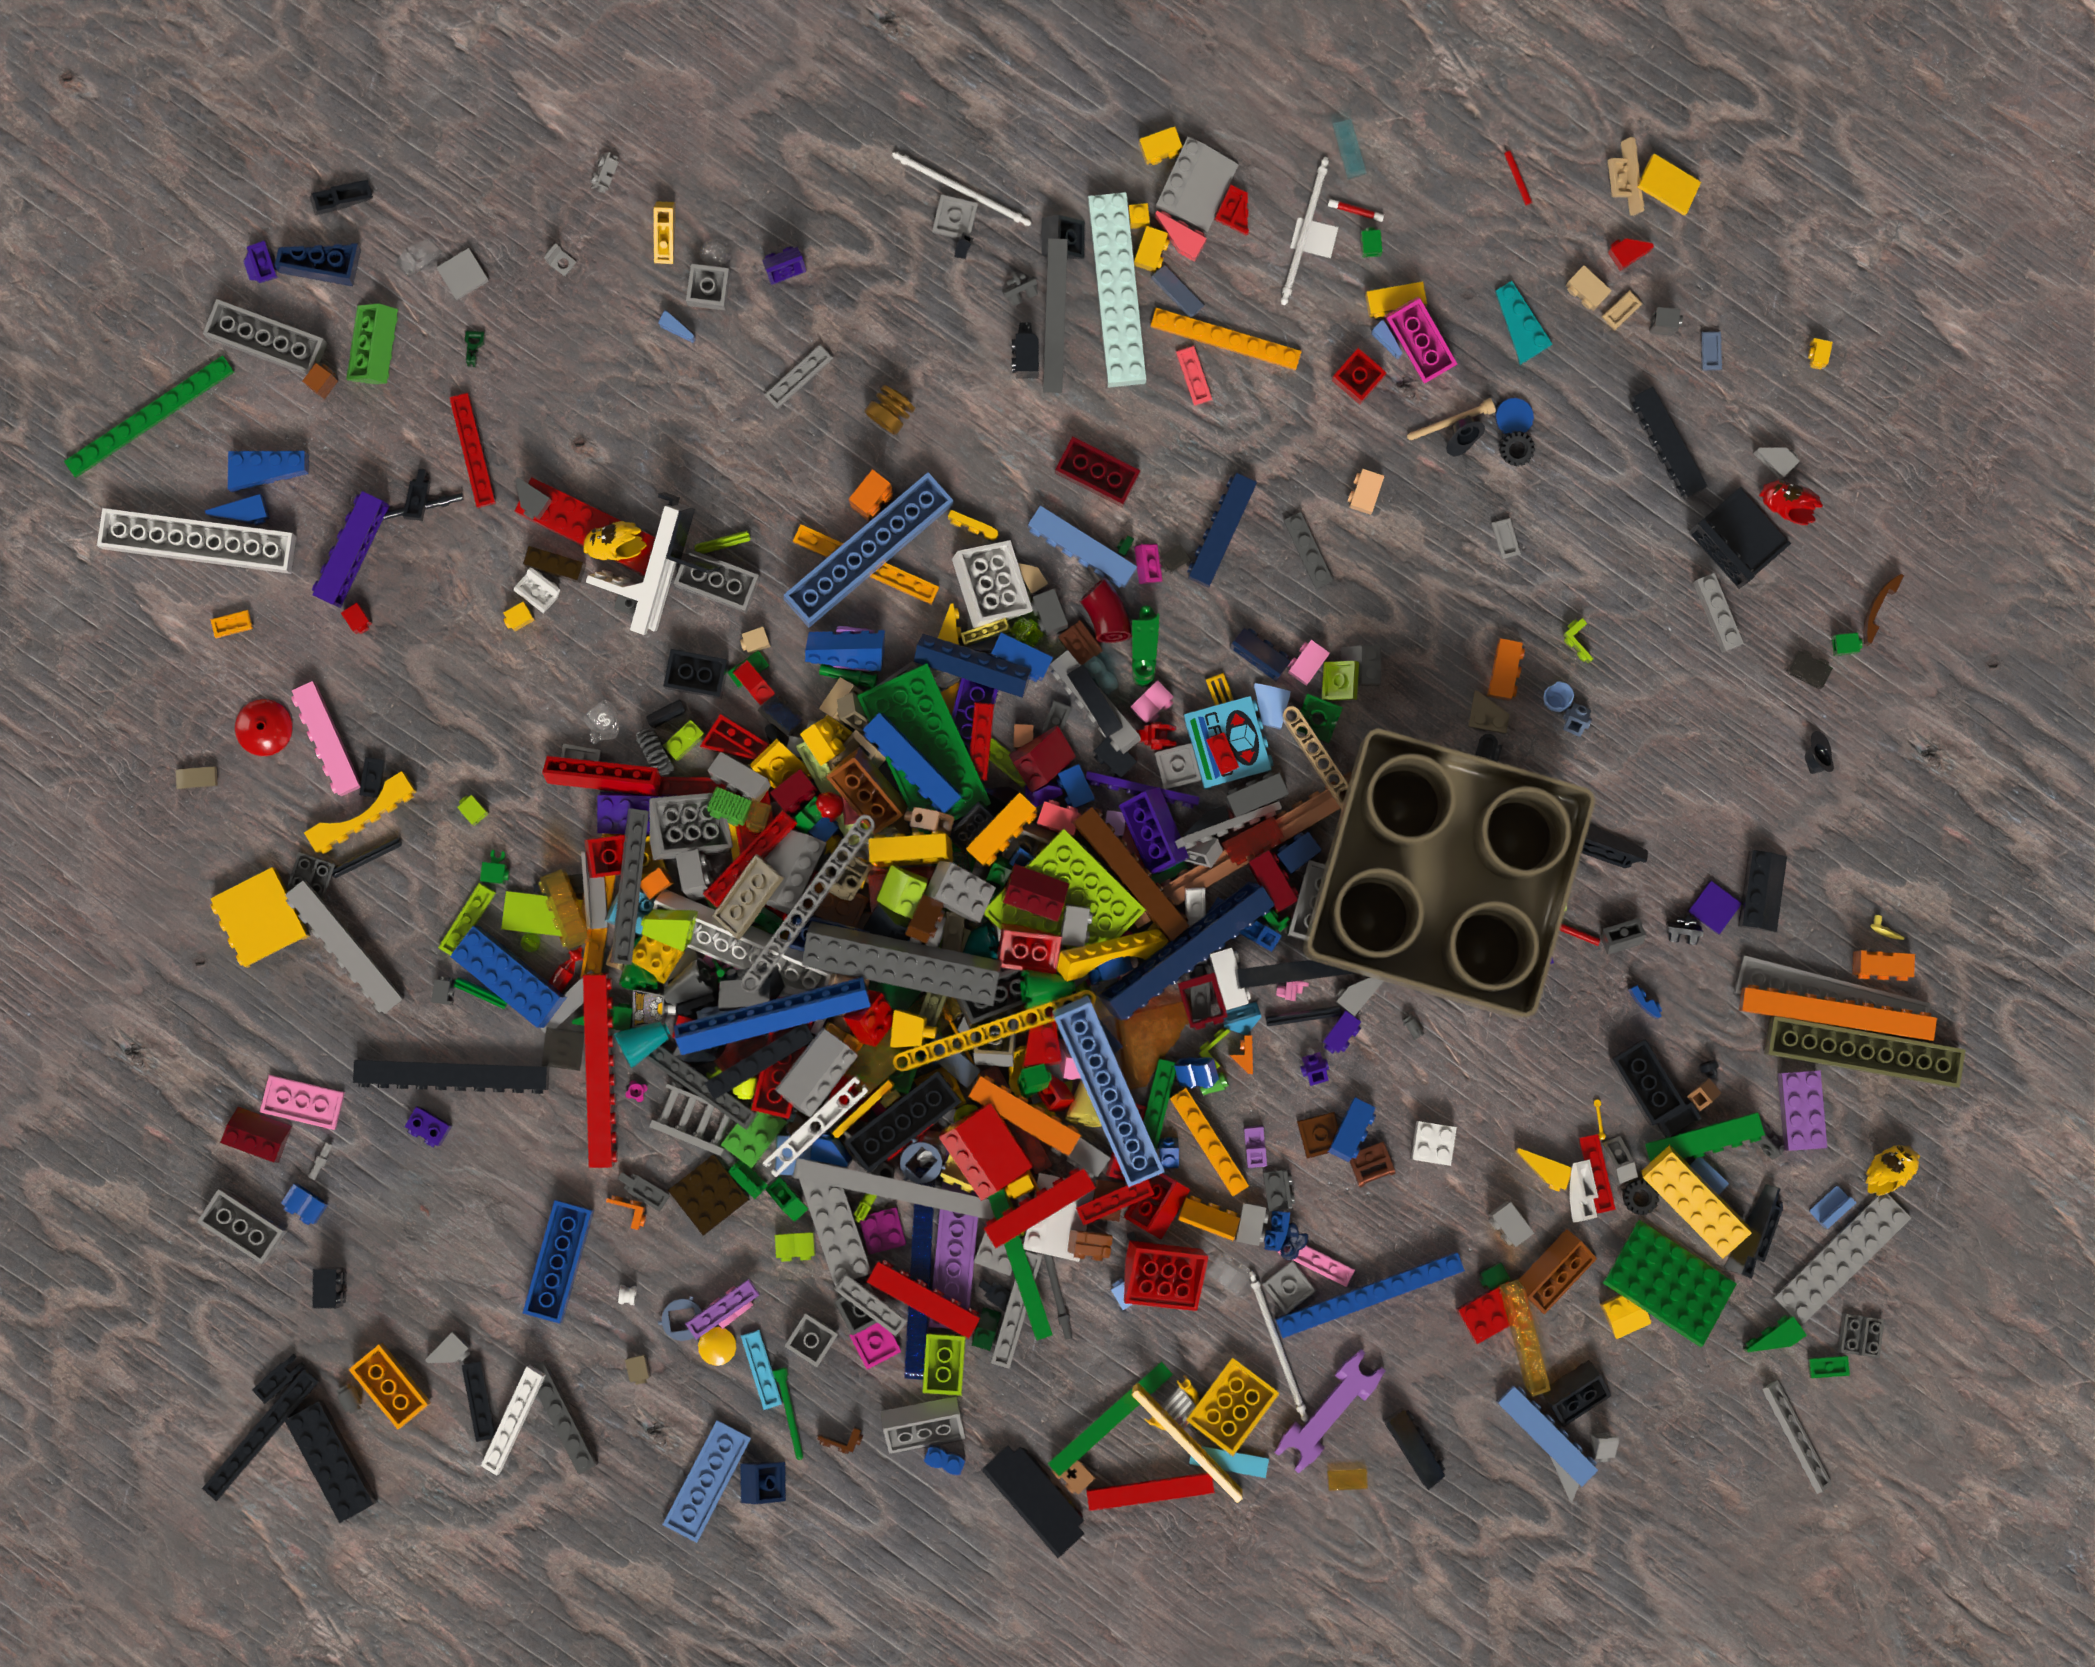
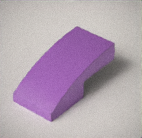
(1255, 1146)

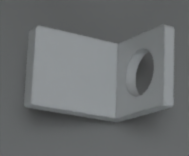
(554, 254)

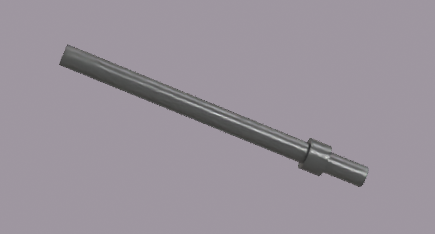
(1063, 1318)

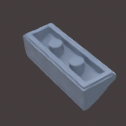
(1177, 291)
(957, 1064)

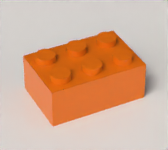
(871, 496)

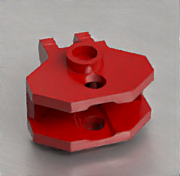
(1156, 735)

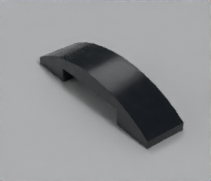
(1094, 700)

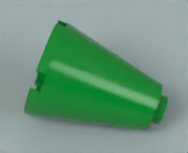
(635, 977)
(1043, 988)

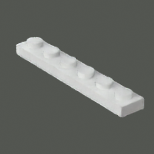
(513, 1420)

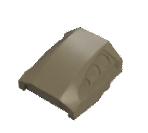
(850, 879)

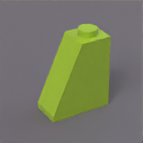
(670, 927)

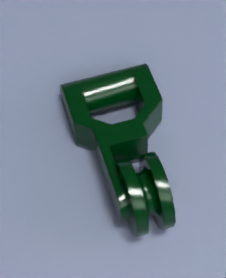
(472, 359)

